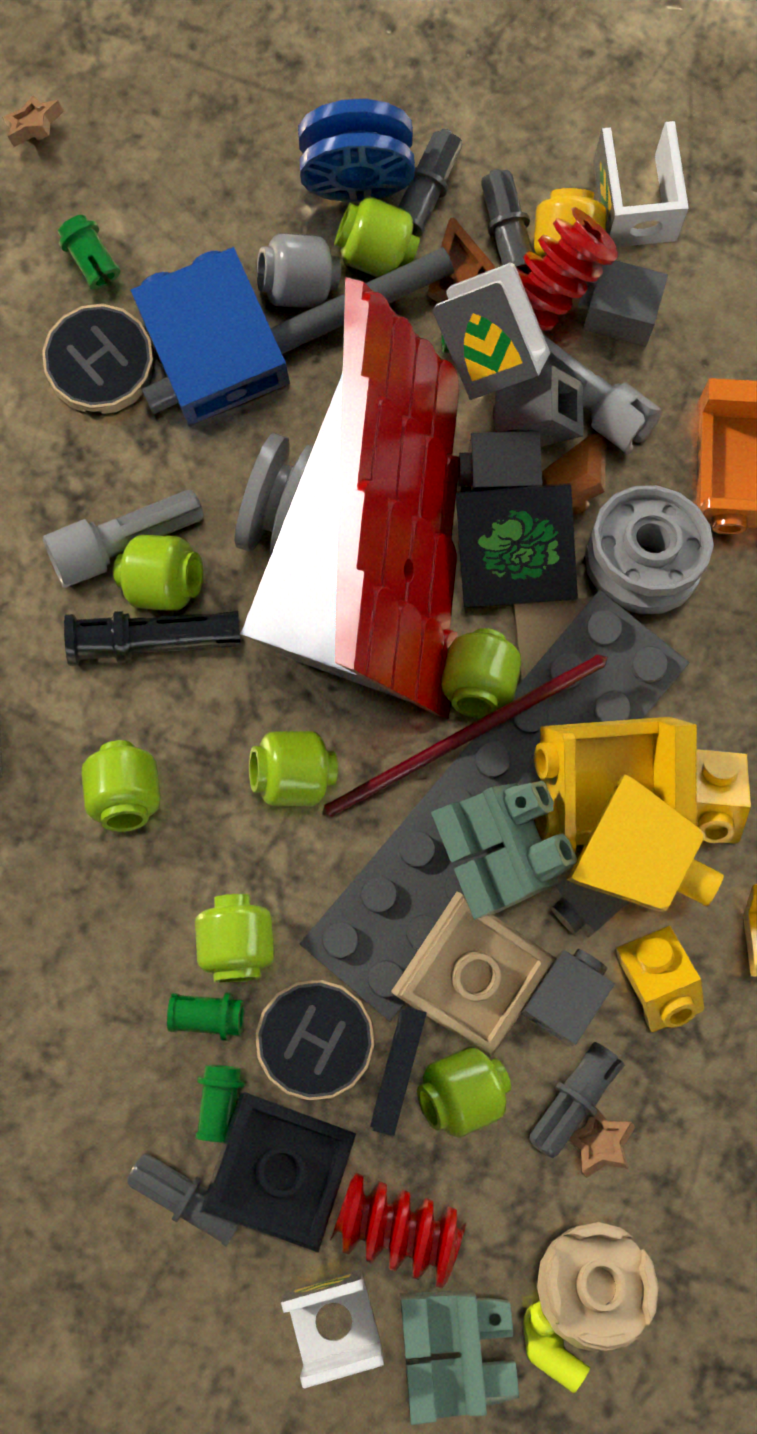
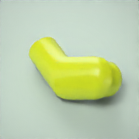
(547, 1351)

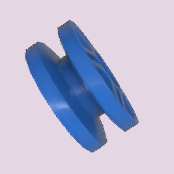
(356, 150)

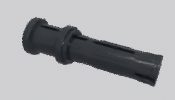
(125, 636)

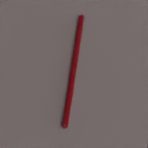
(465, 735)

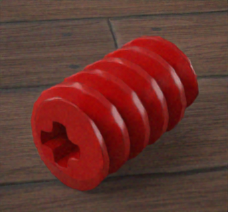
(566, 266)
(399, 1230)

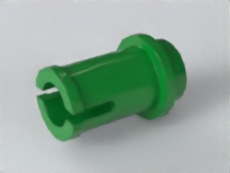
(81, 240)
(206, 1015)
(218, 1101)

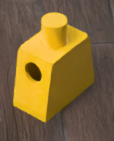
(644, 852)

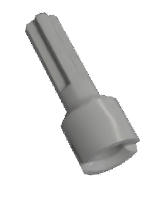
(616, 410)
(85, 549)

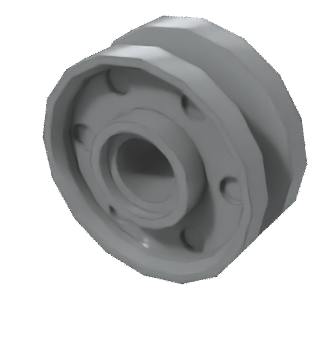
(269, 492)
(659, 521)

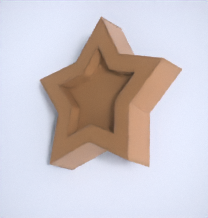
(32, 120)
(602, 1143)

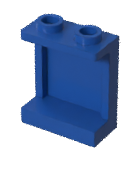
(211, 335)

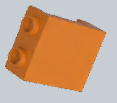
(728, 455)

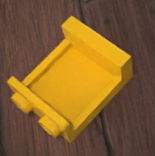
(589, 758)

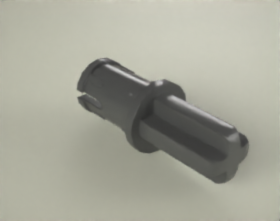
(431, 178)
(507, 220)
(576, 1099)
(177, 1195)

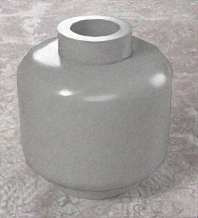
(297, 270)

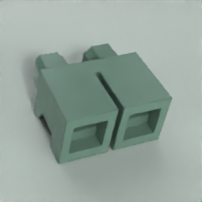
(496, 819)
(458, 1380)

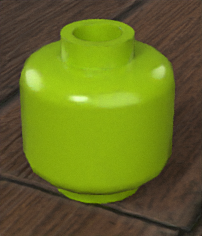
(376, 237)
(159, 572)
(481, 672)
(292, 768)
(120, 786)
(234, 939)
(464, 1092)

